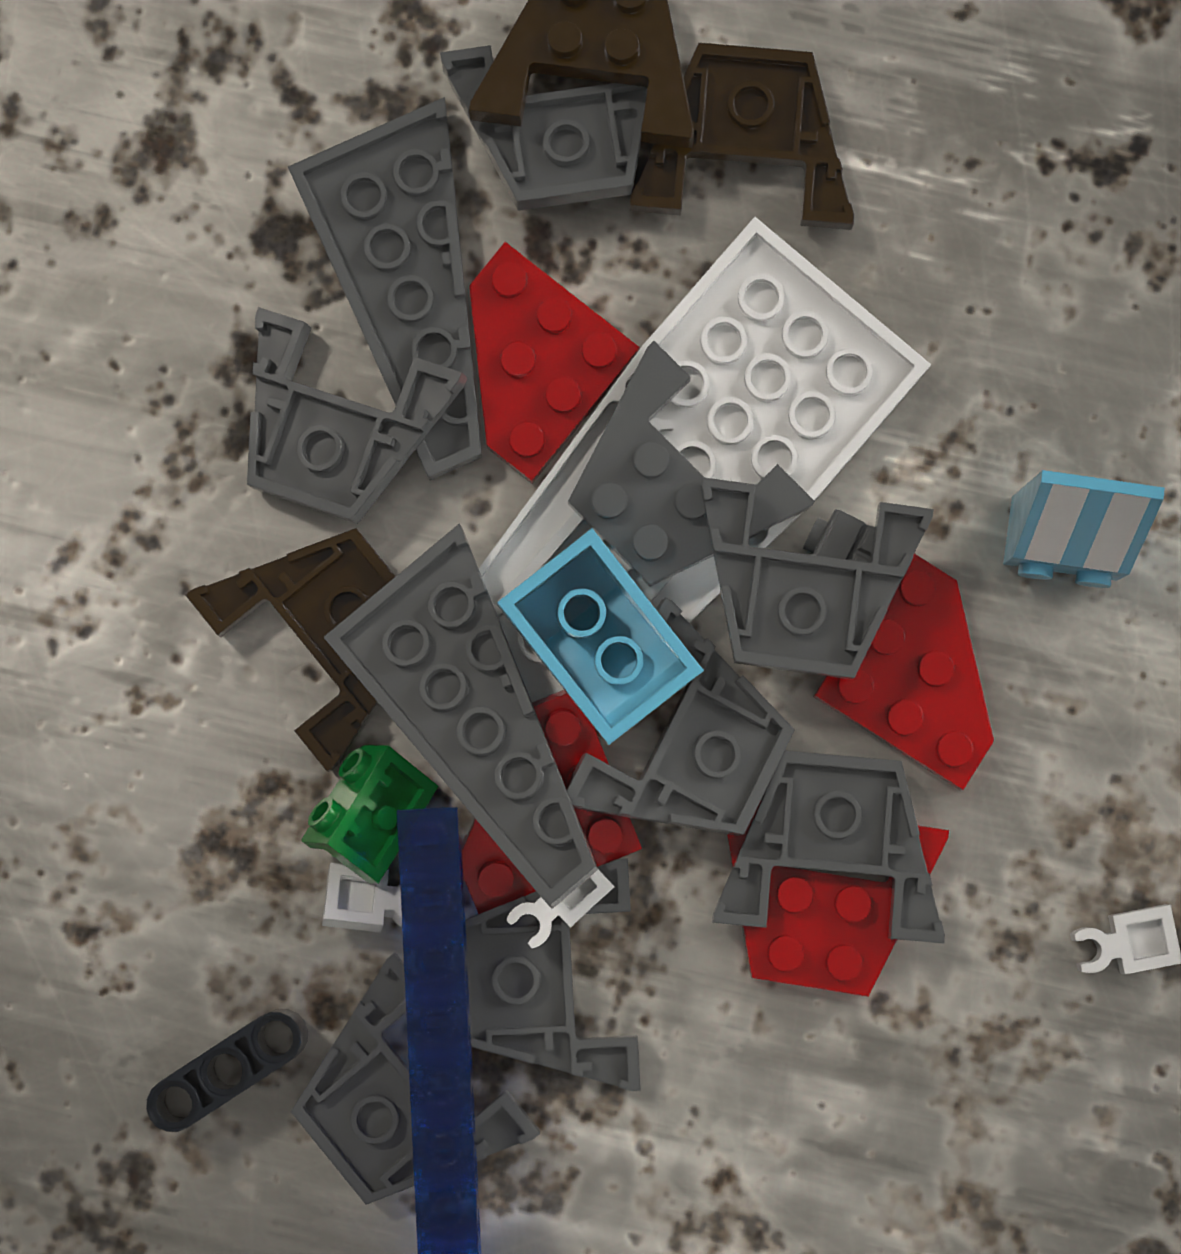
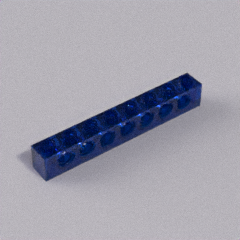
(439, 1031)

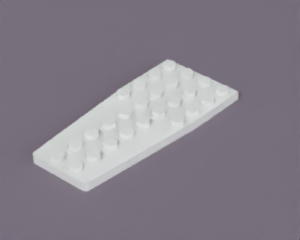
(777, 377)

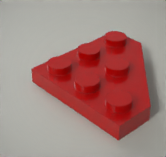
(538, 360)
(920, 680)
(487, 869)

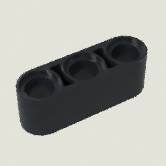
(201, 1081)

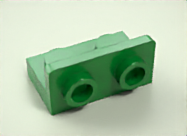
(361, 811)

